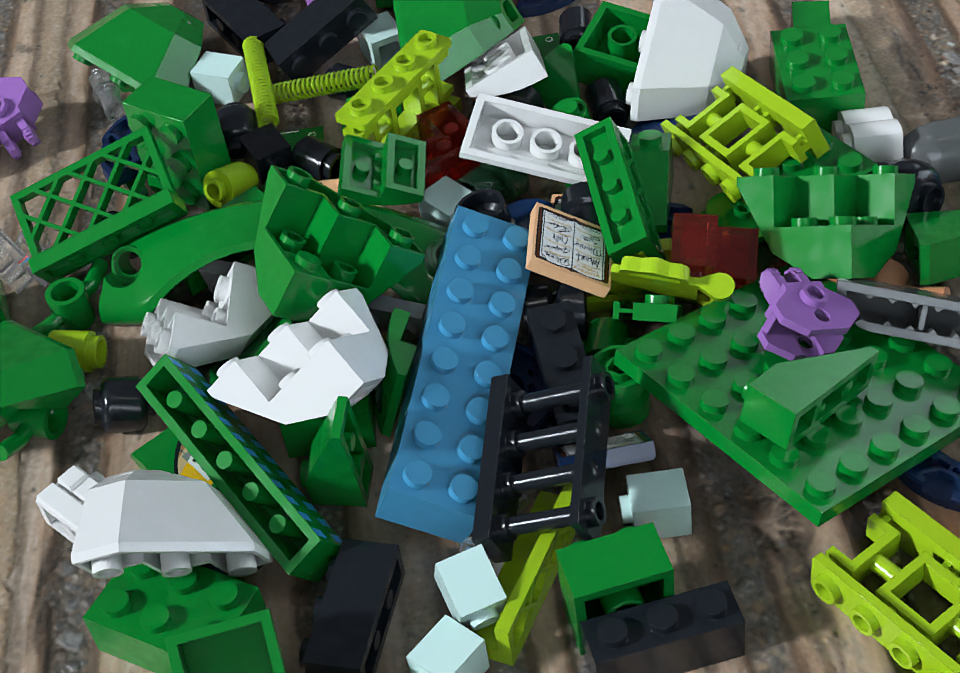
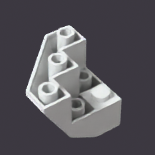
(683, 58)
(209, 333)
(309, 363)
(164, 524)

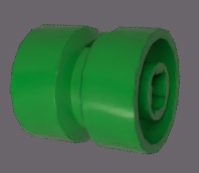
(631, 400)

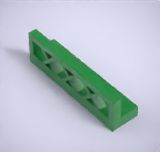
(617, 192)

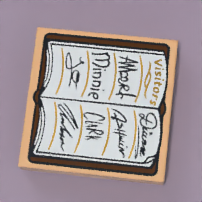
(568, 250)

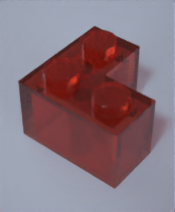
(444, 132)
(712, 249)

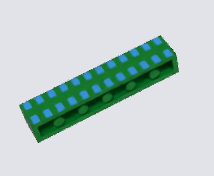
(241, 469)

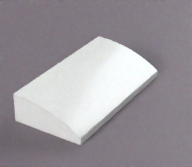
(506, 66)
(526, 139)

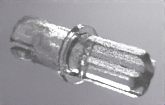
(107, 94)

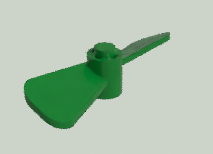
(561, 86)

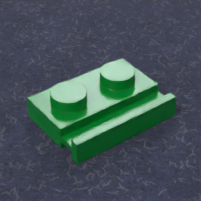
(656, 308)

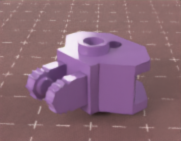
(18, 114)
(802, 312)

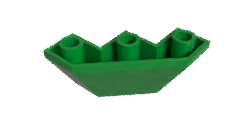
(469, 23)
(142, 43)
(830, 220)
(323, 242)
(35, 371)

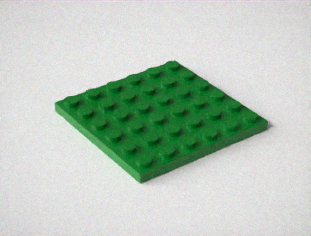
(878, 435)

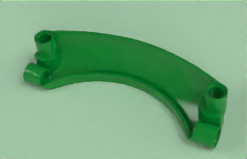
(192, 243)

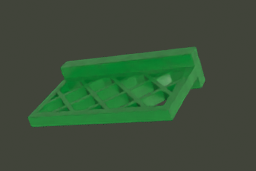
(101, 236)

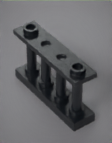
(507, 443)

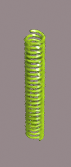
(259, 76)
(315, 84)

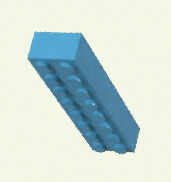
(461, 345)

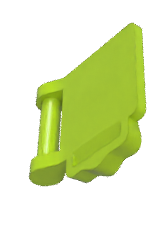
(662, 277)

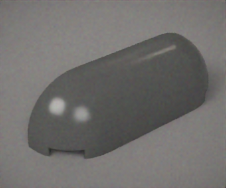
(937, 145)
(904, 311)

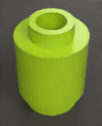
(229, 182)
(89, 347)

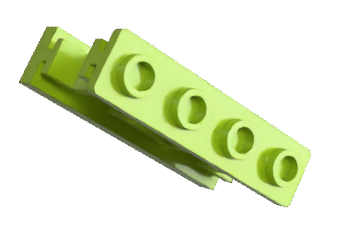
(408, 78)
(759, 148)
(883, 615)

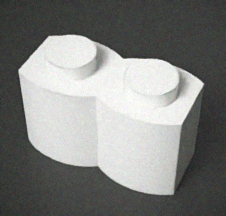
(871, 133)

